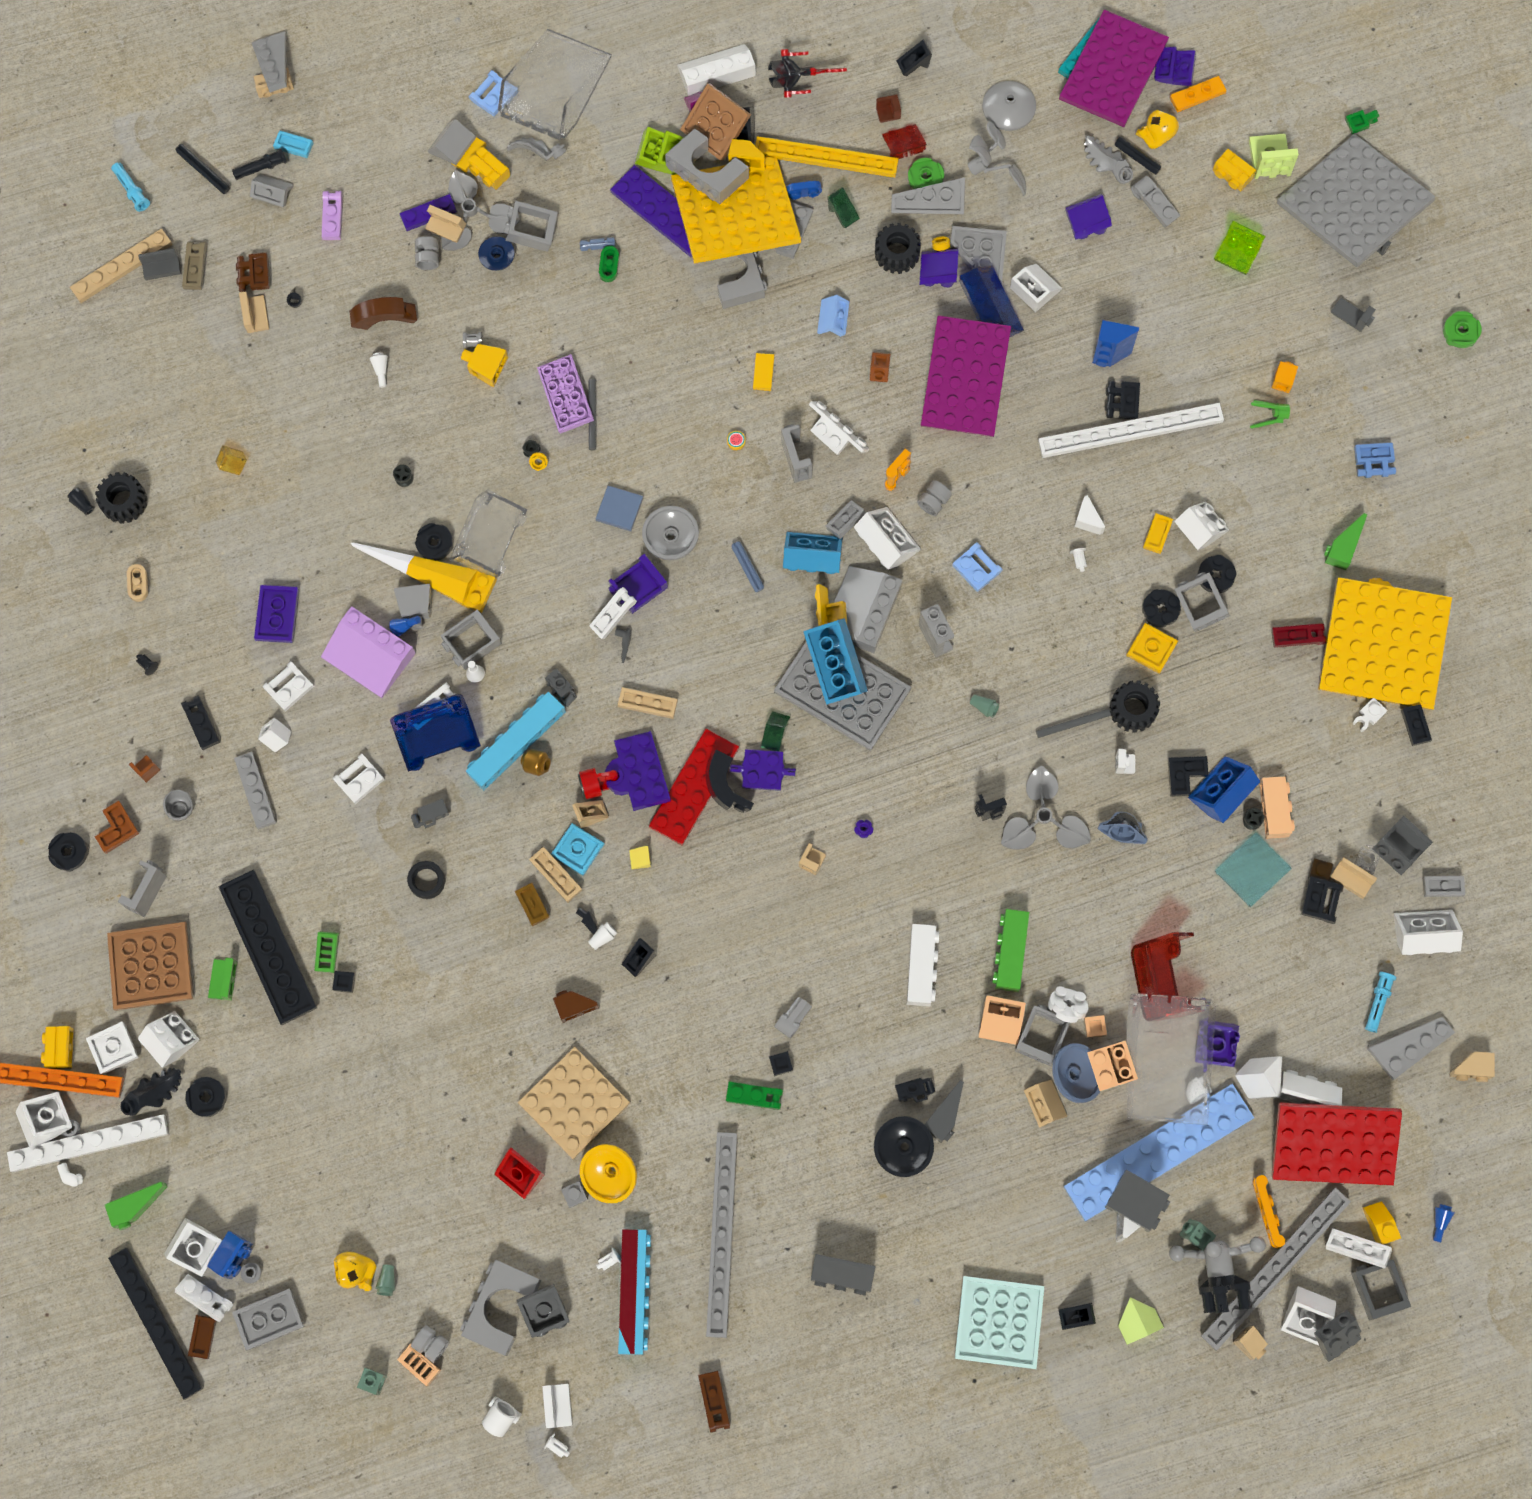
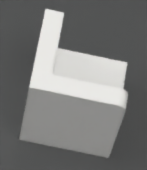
(274, 735)

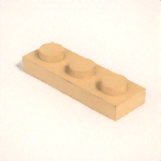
(647, 703)
(555, 874)

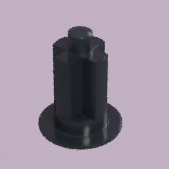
(149, 666)

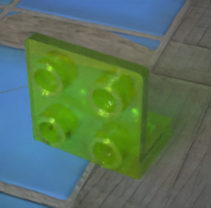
(1239, 248)

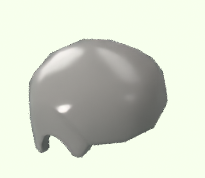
(178, 805)

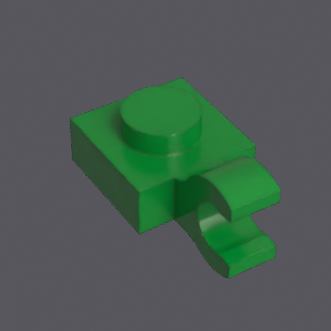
(1360, 121)

